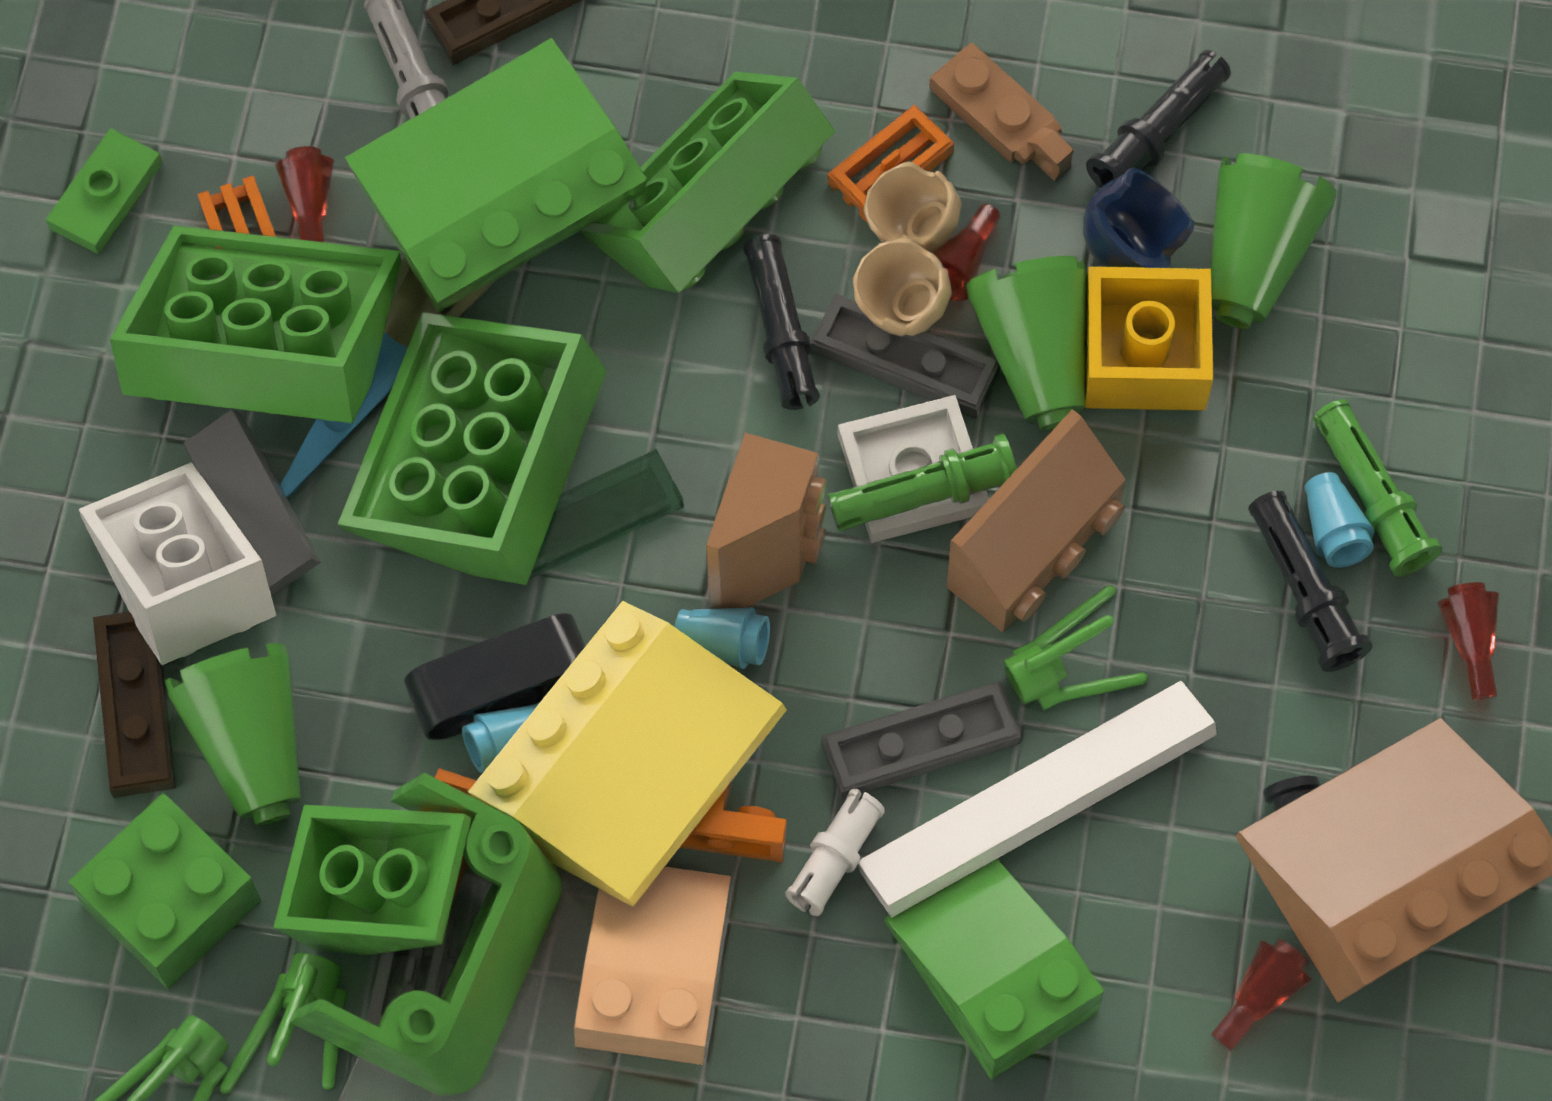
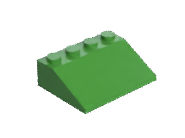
(497, 174)
(257, 324)
(475, 444)

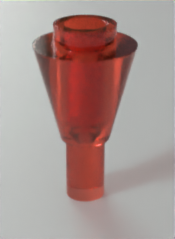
(306, 183)
(965, 250)
(1472, 622)
(1270, 980)

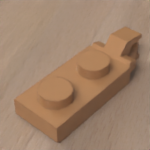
(1001, 111)

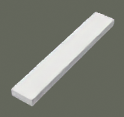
(1036, 798)

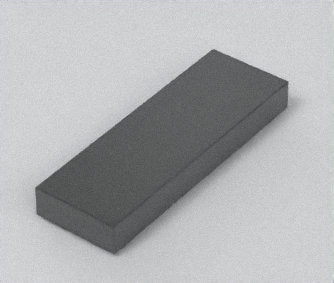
(917, 363)
(253, 498)
(921, 739)

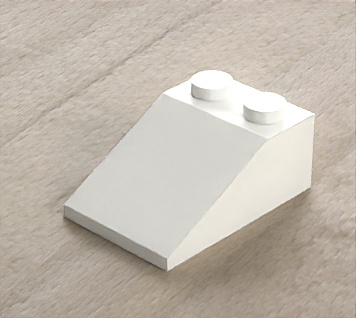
(179, 563)

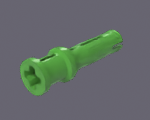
(951, 477)
(1386, 507)

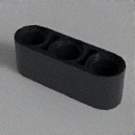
(493, 675)

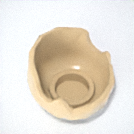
(913, 206)
(901, 287)

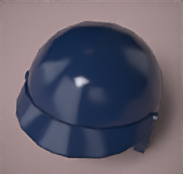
(1135, 222)

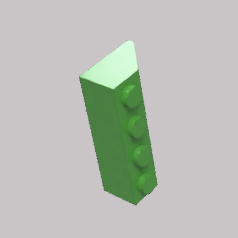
(713, 179)

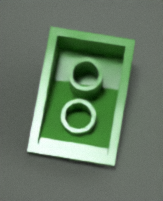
(371, 878)
(997, 966)

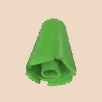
(1261, 233)
(1037, 333)
(244, 728)

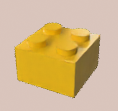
(1148, 338)

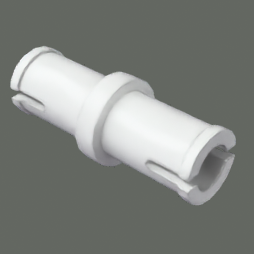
(835, 852)

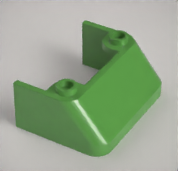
(450, 1038)

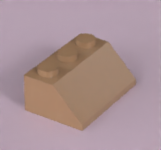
(765, 523)
(1036, 525)

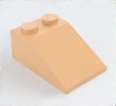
(654, 968)

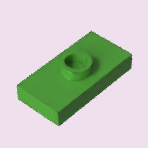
(104, 191)

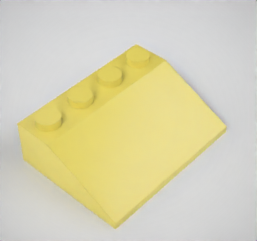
(628, 752)

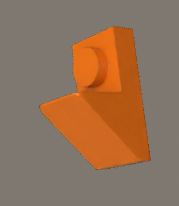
(745, 833)

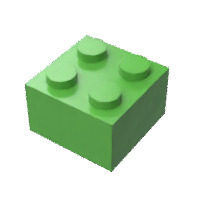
(165, 890)

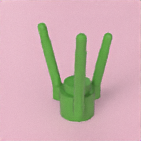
(1038, 667)
(306, 981)
(186, 1053)

